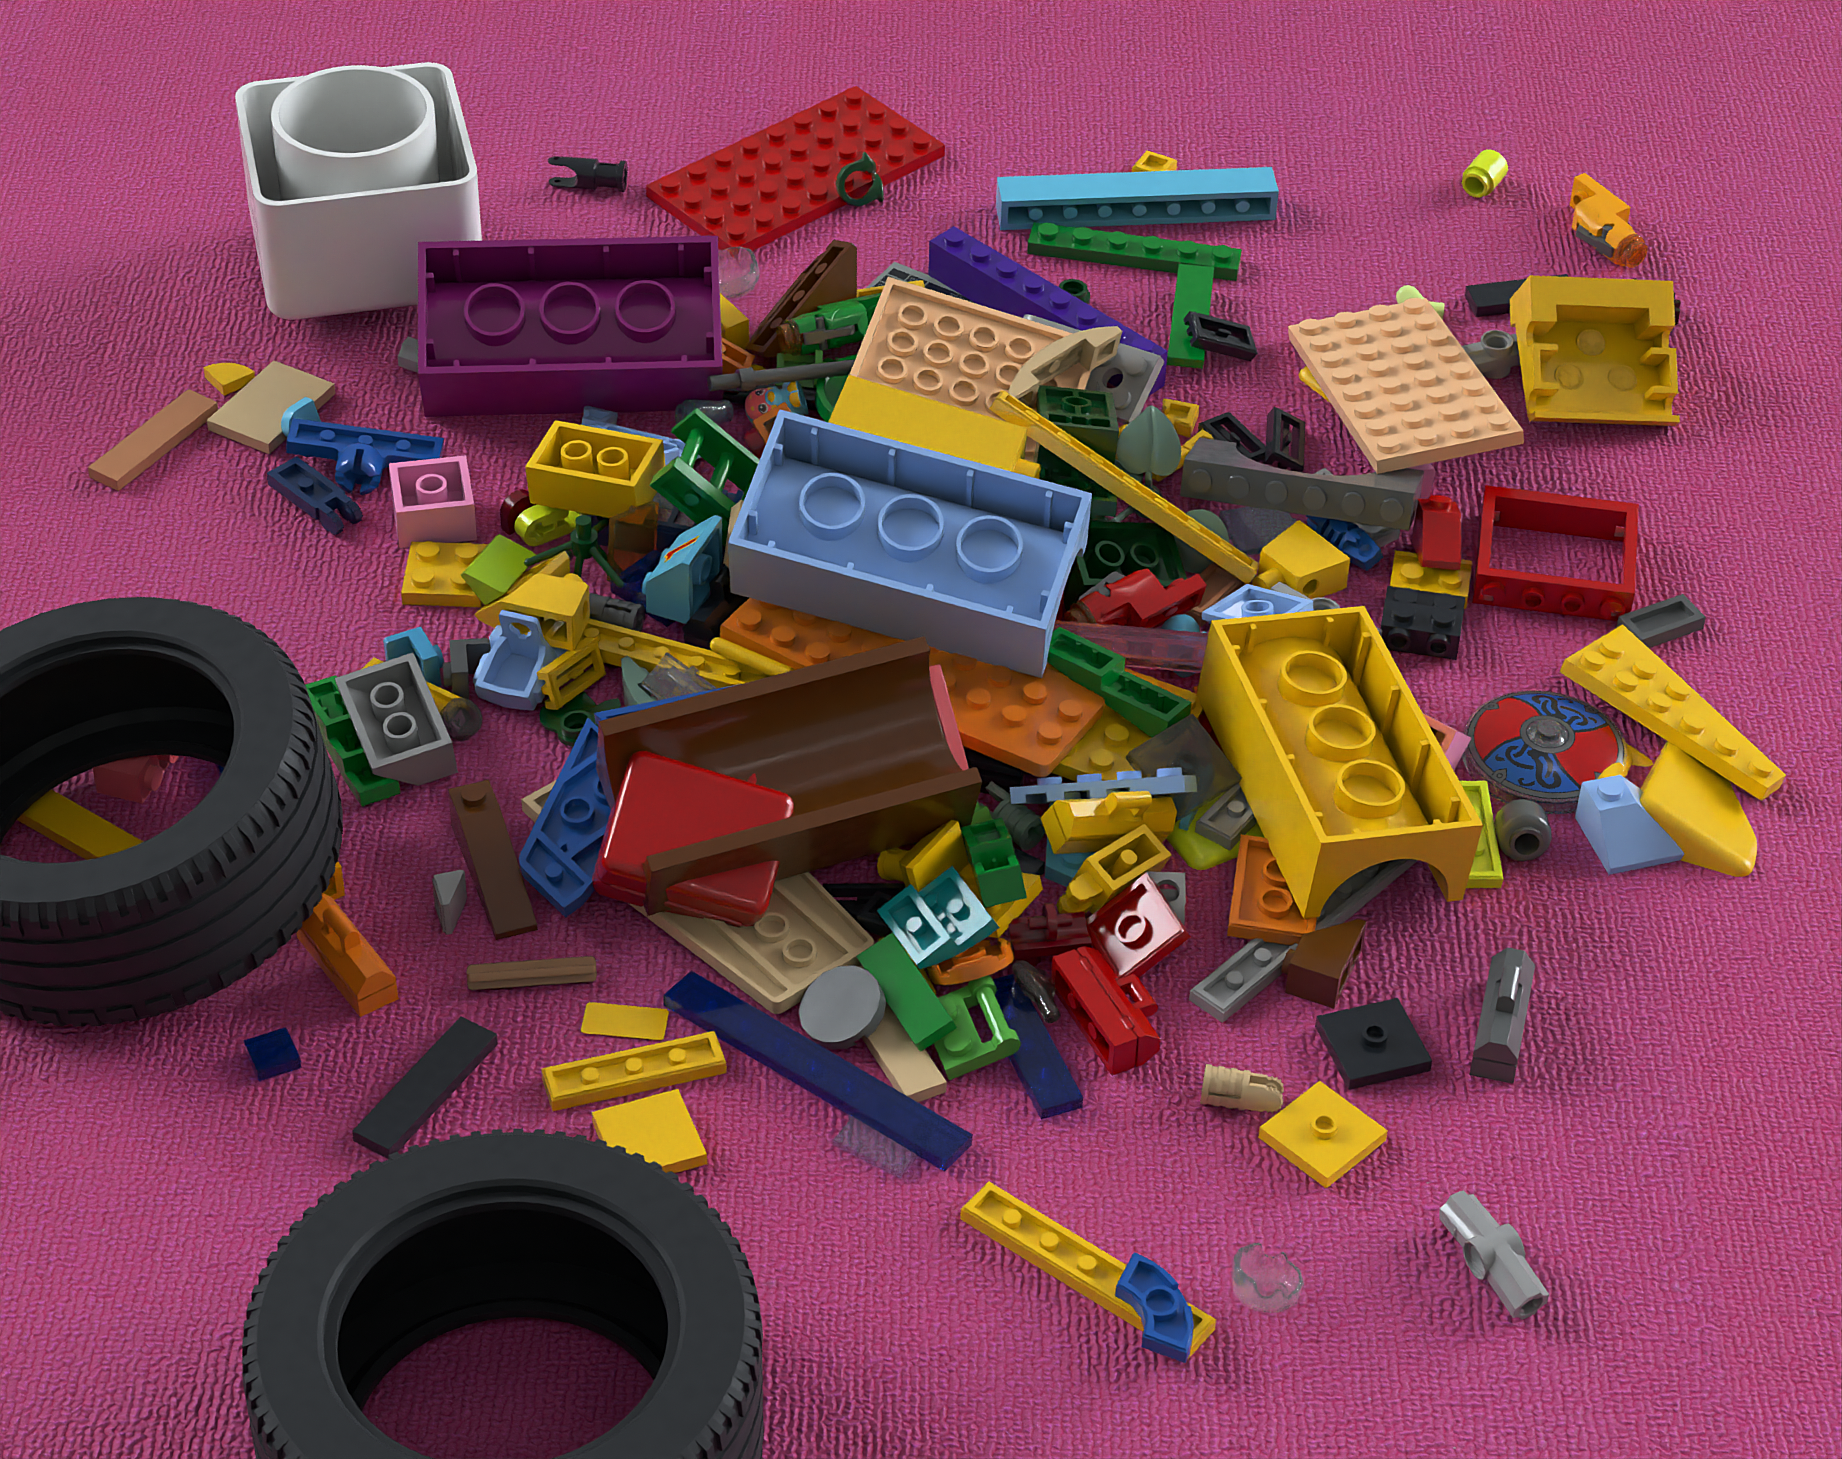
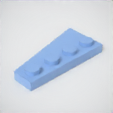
(1091, 786)

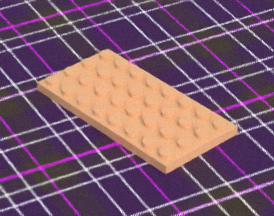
(1404, 385)

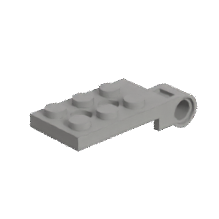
(1138, 370)

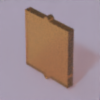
(632, 535)

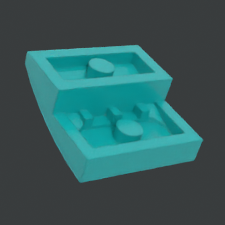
(938, 919)

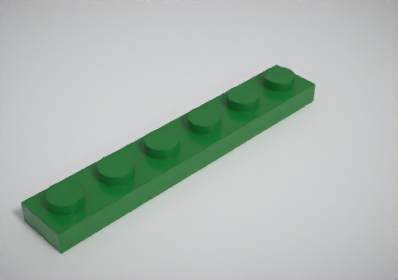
(1131, 250)

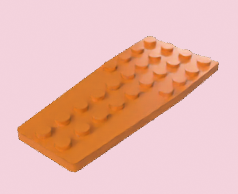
(996, 709)

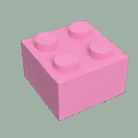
(433, 501)

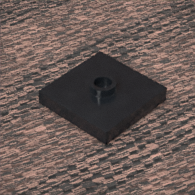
(1373, 1043)

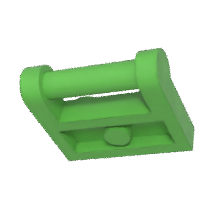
(962, 1048)

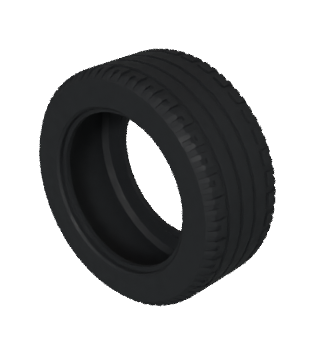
(215, 888)

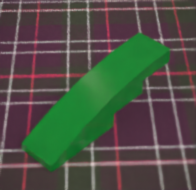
(344, 744)

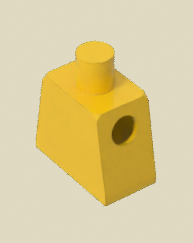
(1303, 563)
(557, 603)

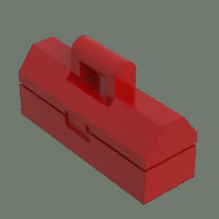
(1103, 1011)

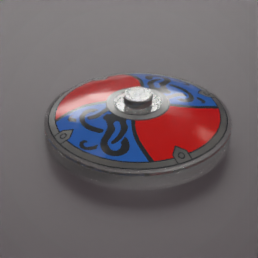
(1540, 747)

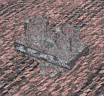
(674, 679)

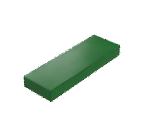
(907, 992)

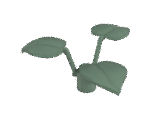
(1154, 447)

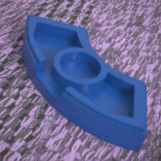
(1160, 1305)

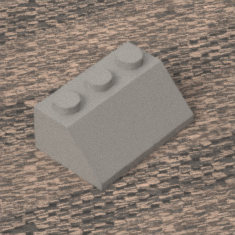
(398, 721)

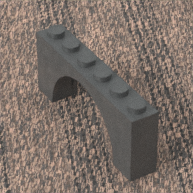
(1222, 474)

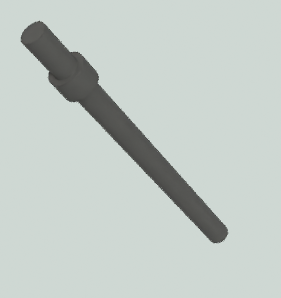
(747, 379)

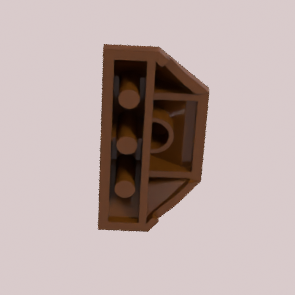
(825, 281)

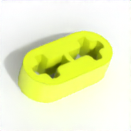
(543, 524)

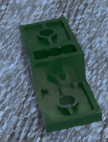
(1092, 421)

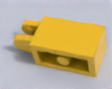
(1113, 870)

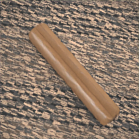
(531, 973)

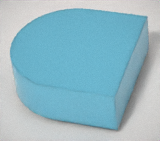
(302, 409)

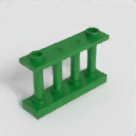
(691, 491)

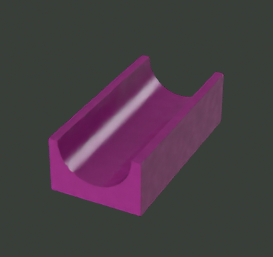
(567, 325)

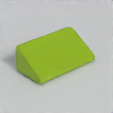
(496, 568)

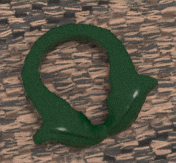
(874, 191)

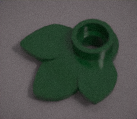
(572, 716)

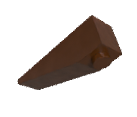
(491, 859)

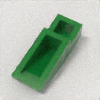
(993, 862)

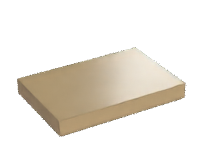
(257, 409)

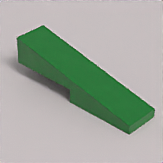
(1191, 294)
(1104, 674)

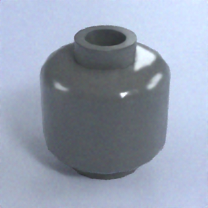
(1523, 830)

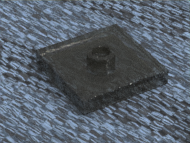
(1194, 750)

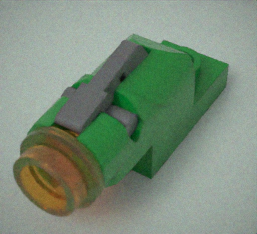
(827, 327)

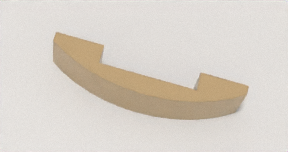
(1084, 347)

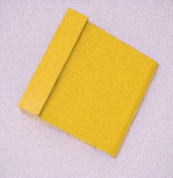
(1596, 350)

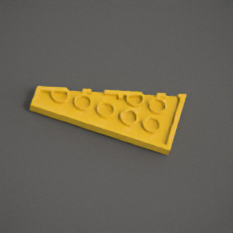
(1651, 693)

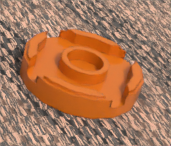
(972, 963)

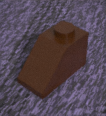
(1324, 962)

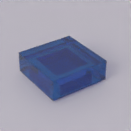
(272, 1054)

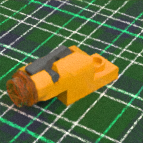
(1603, 223)

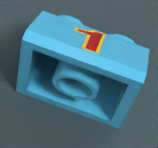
(684, 572)

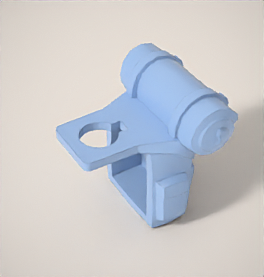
(511, 667)

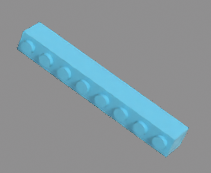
(1137, 198)

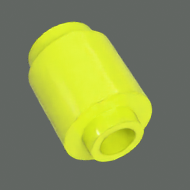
(1484, 173)

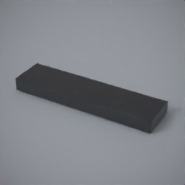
(425, 1087)

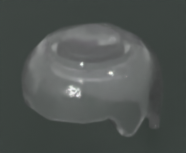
(737, 272)
(1265, 1281)

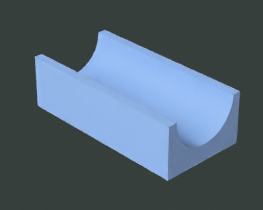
(907, 542)

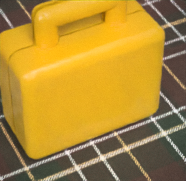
(1694, 809)

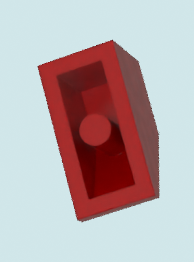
(1437, 533)

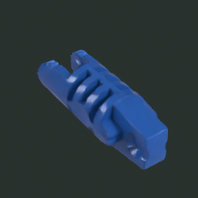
(1348, 539)

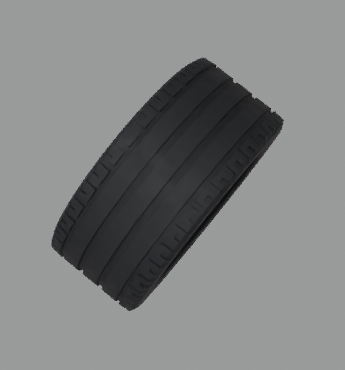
(498, 1234)

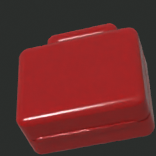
(681, 804)

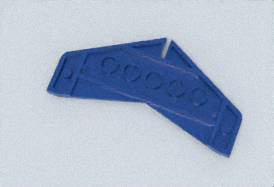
(573, 821)

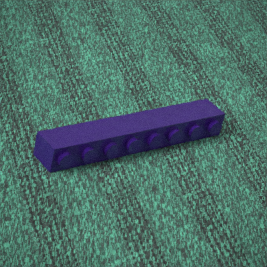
(1010, 288)

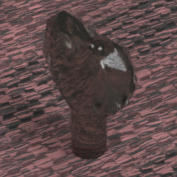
(1037, 987)

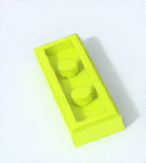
(1486, 866)

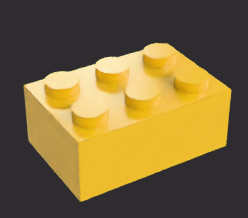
(593, 469)

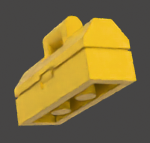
(1097, 822)

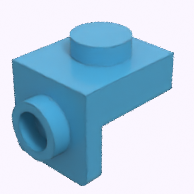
(415, 641)

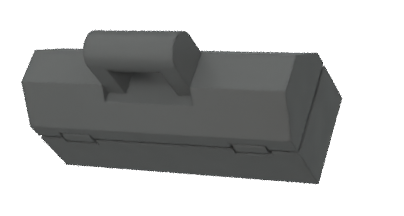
(1503, 1016)

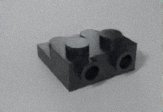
(1422, 622)

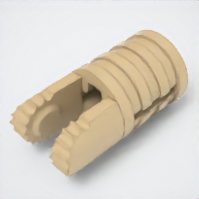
(1241, 1089)

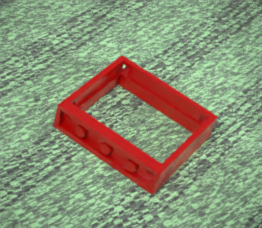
(1562, 516)

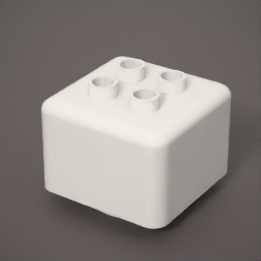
(350, 180)

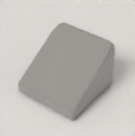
(449, 898)

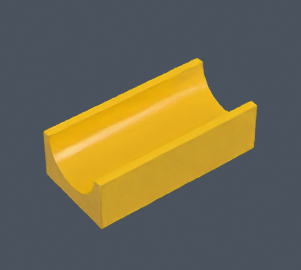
(1333, 751)

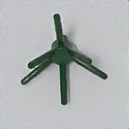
(582, 545)

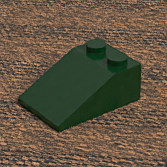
(1123, 549)

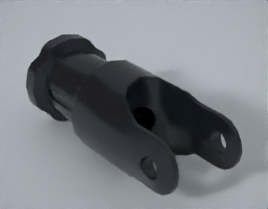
(590, 173)

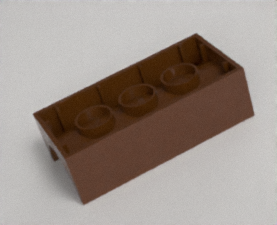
(840, 737)

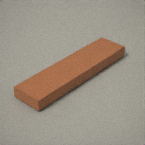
(152, 440)

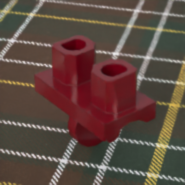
(1047, 934)

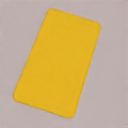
(625, 1021)

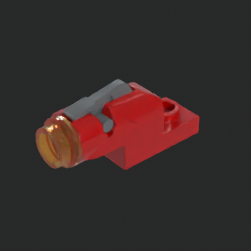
(1136, 600)

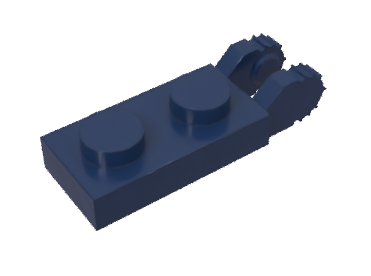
(314, 494)

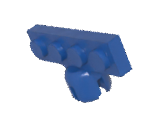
(359, 450)

